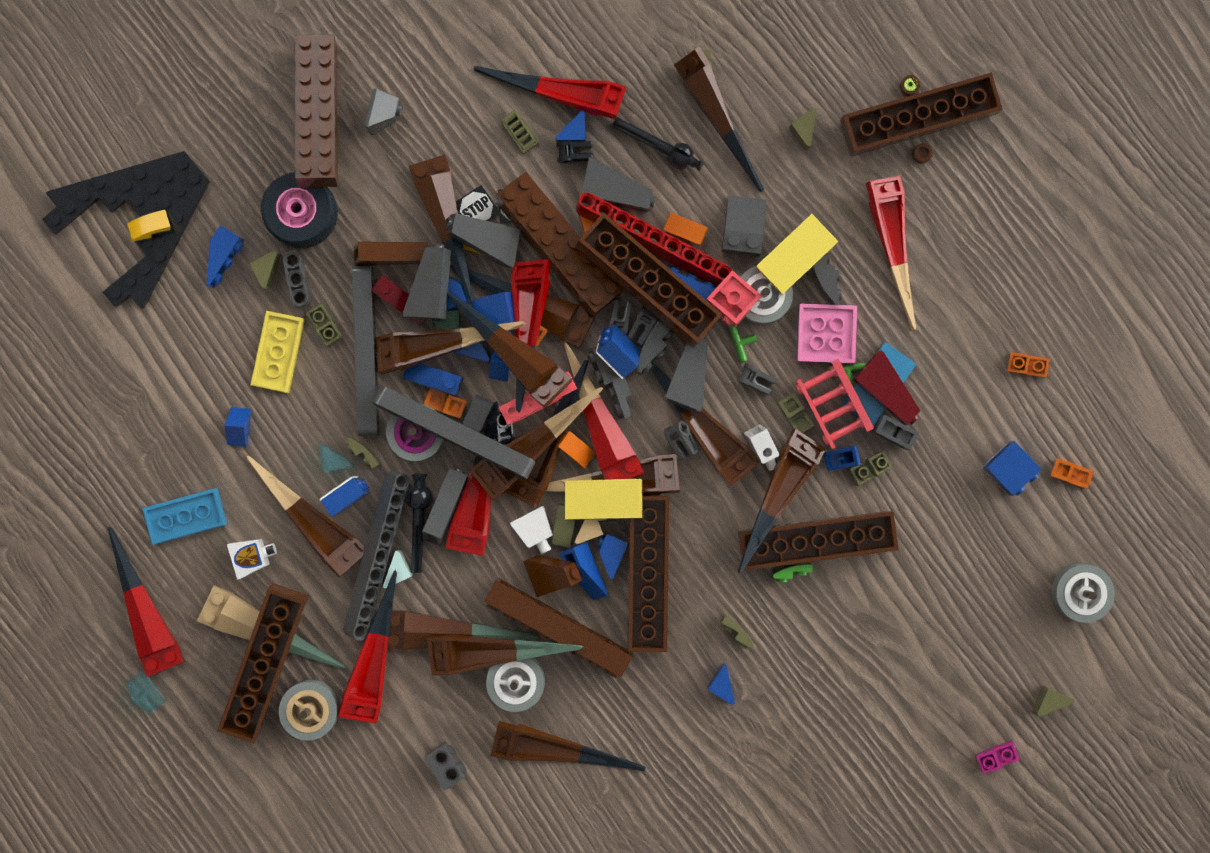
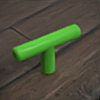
(739, 343)
(851, 368)

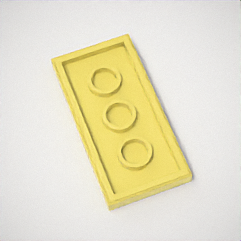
(796, 254)
(277, 351)
(603, 499)

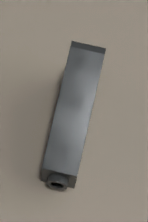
(616, 187)
(487, 238)
(430, 287)
(689, 378)
(444, 506)

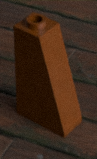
(388, 253)

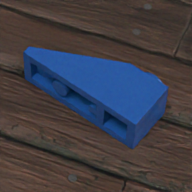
(434, 378)

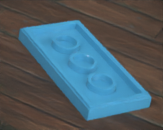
(902, 366)
(184, 516)

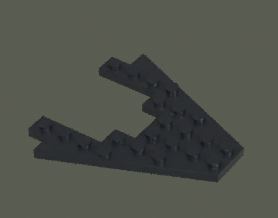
(157, 185)

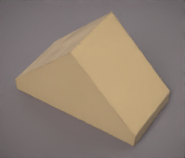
(589, 530)

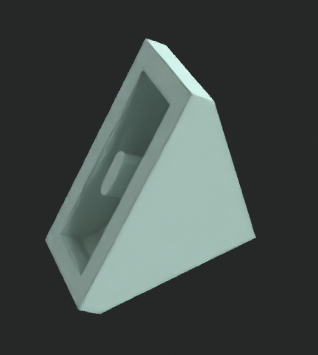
(402, 568)

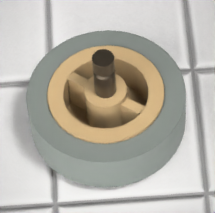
(309, 710)

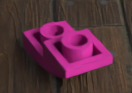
(997, 756)

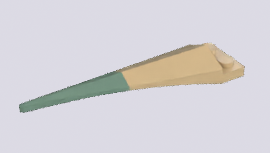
(236, 617)

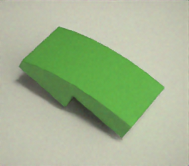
(786, 572)

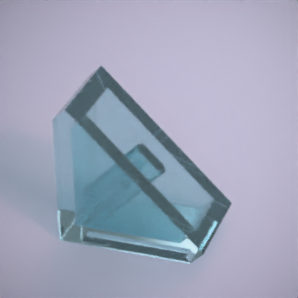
(332, 460)
(144, 692)

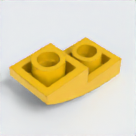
(148, 224)

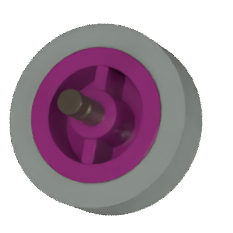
(411, 441)

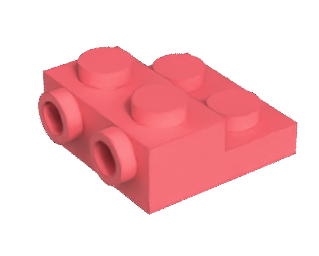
(733, 299)

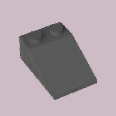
(744, 226)

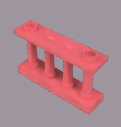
(846, 388)
(530, 405)

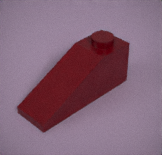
(393, 295)

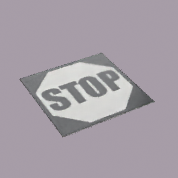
(477, 205)

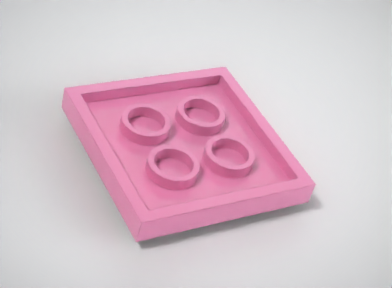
(826, 333)

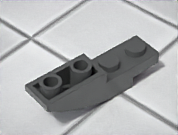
(827, 279)
(654, 347)
(616, 387)

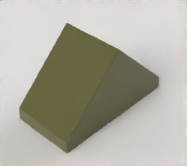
(803, 128)
(265, 268)
(1050, 701)

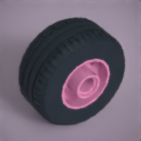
(303, 228)

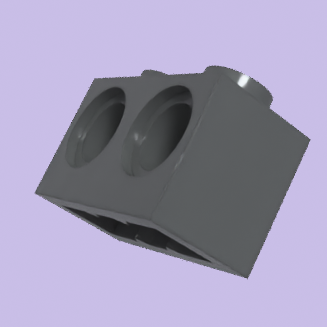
(895, 432)
(440, 767)

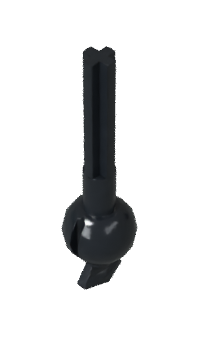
(679, 155)
(418, 498)

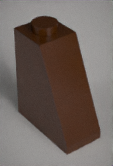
(551, 574)

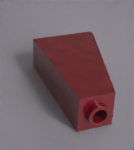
(885, 386)

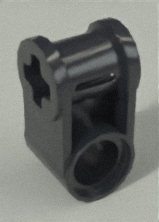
(501, 429)

